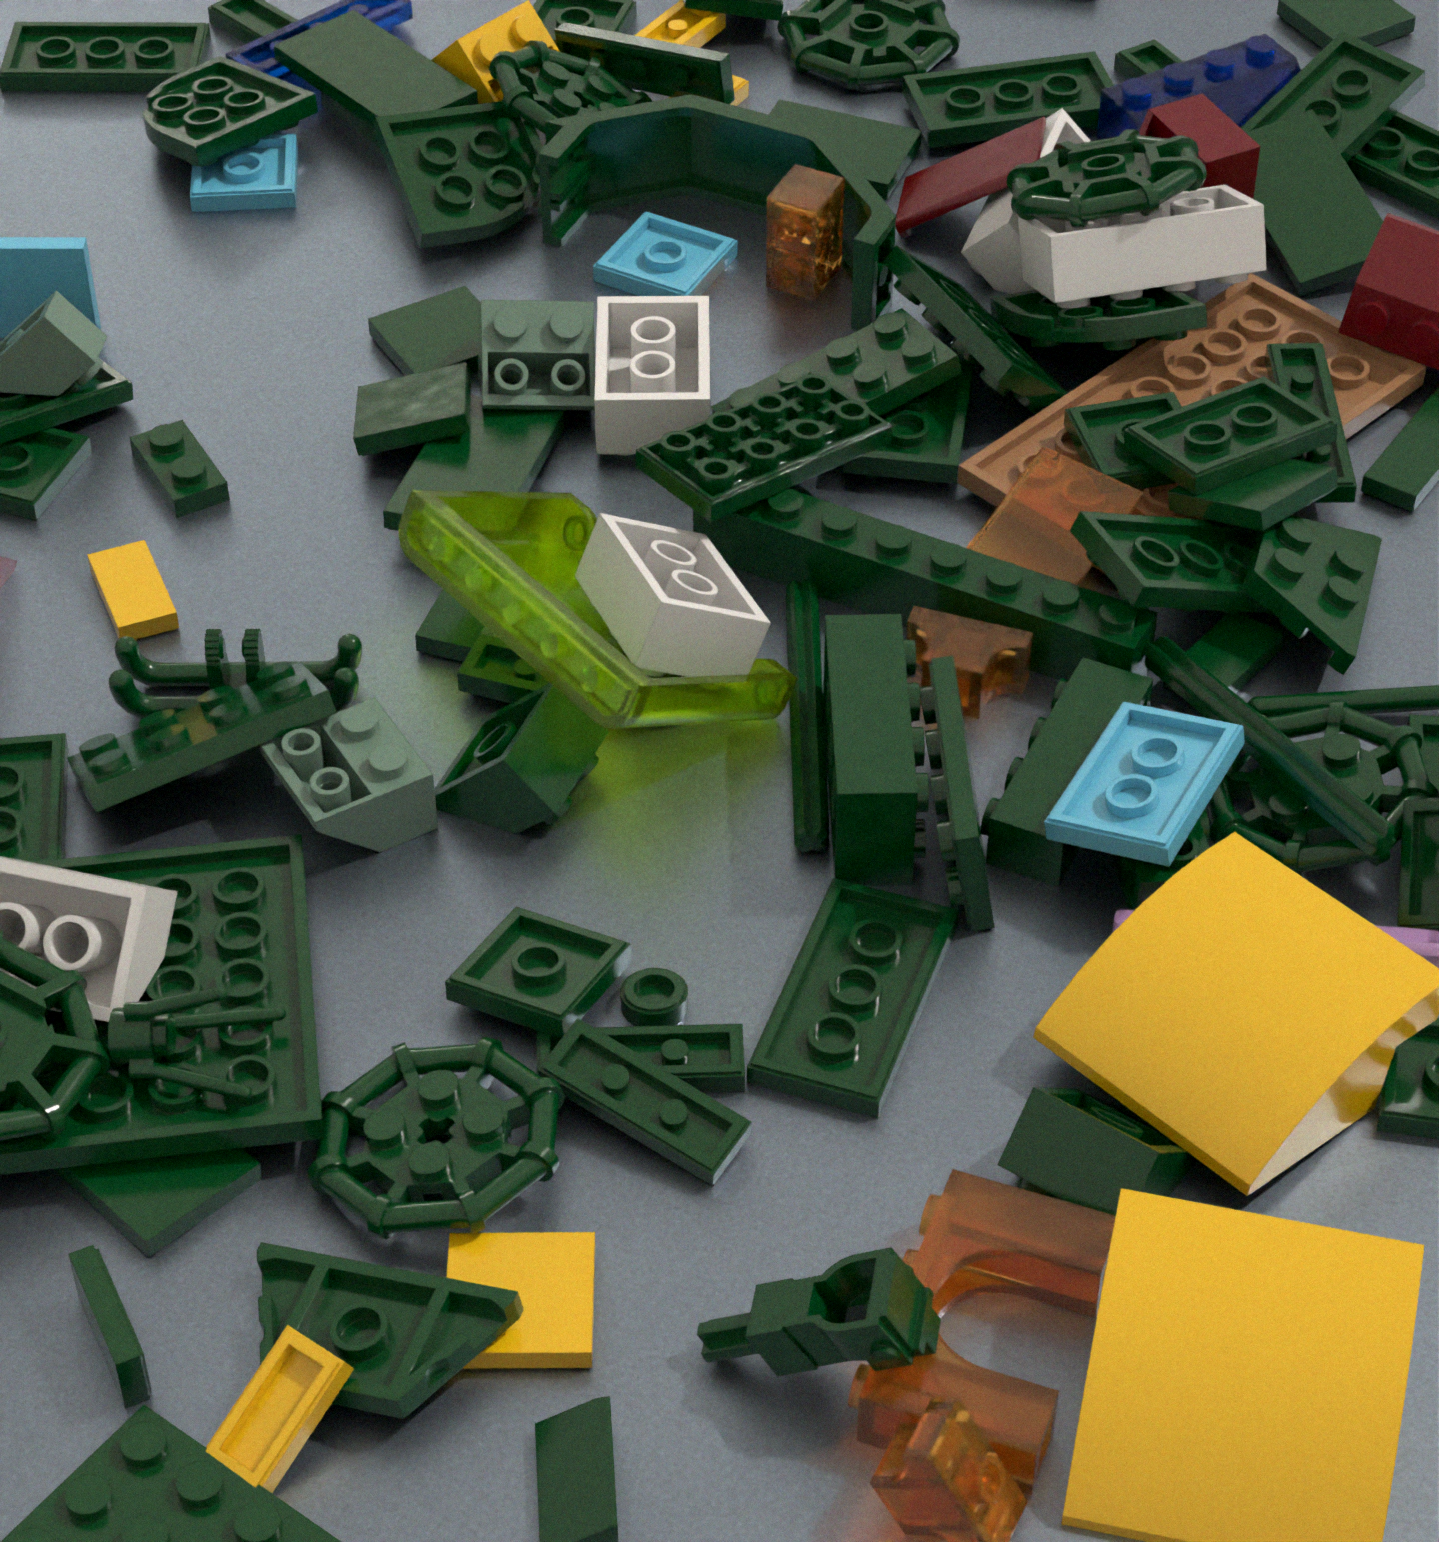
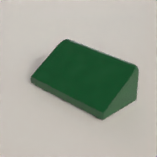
(577, 1475)

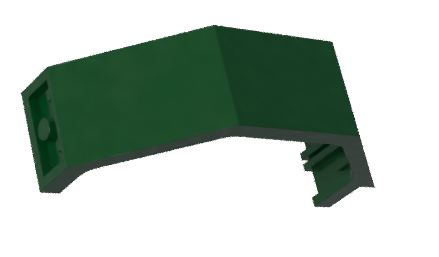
(713, 154)

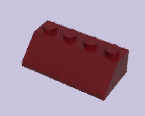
(1398, 293)

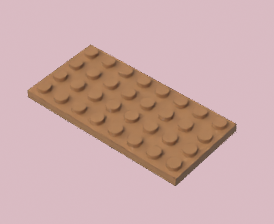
(1202, 365)

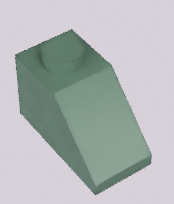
(50, 350)

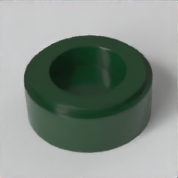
(654, 997)

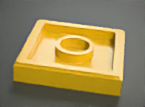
(555, 1287)

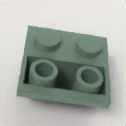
(536, 355)
(356, 777)

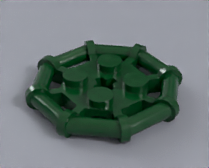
(869, 35)
(556, 85)
(1105, 178)
(1311, 839)
(30, 1043)
(472, 1171)

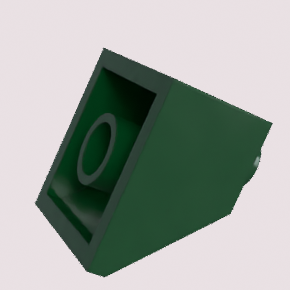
(522, 763)
(1089, 1151)

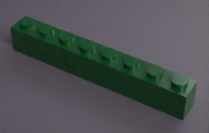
(893, 569)

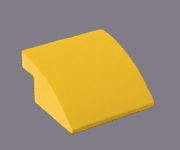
(1243, 1013)
(1243, 1378)

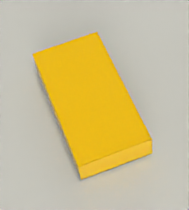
(133, 591)
(279, 1409)

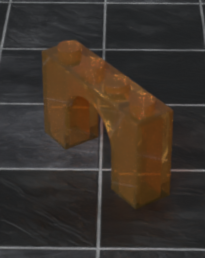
(975, 1244)

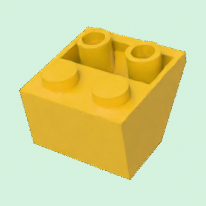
(471, 54)

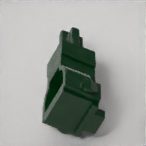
(852, 1312)

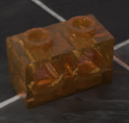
(804, 232)

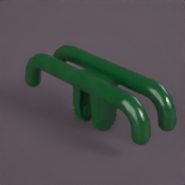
(219, 672)

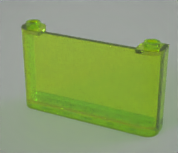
(515, 571)

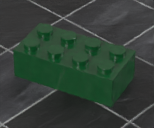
(873, 750)

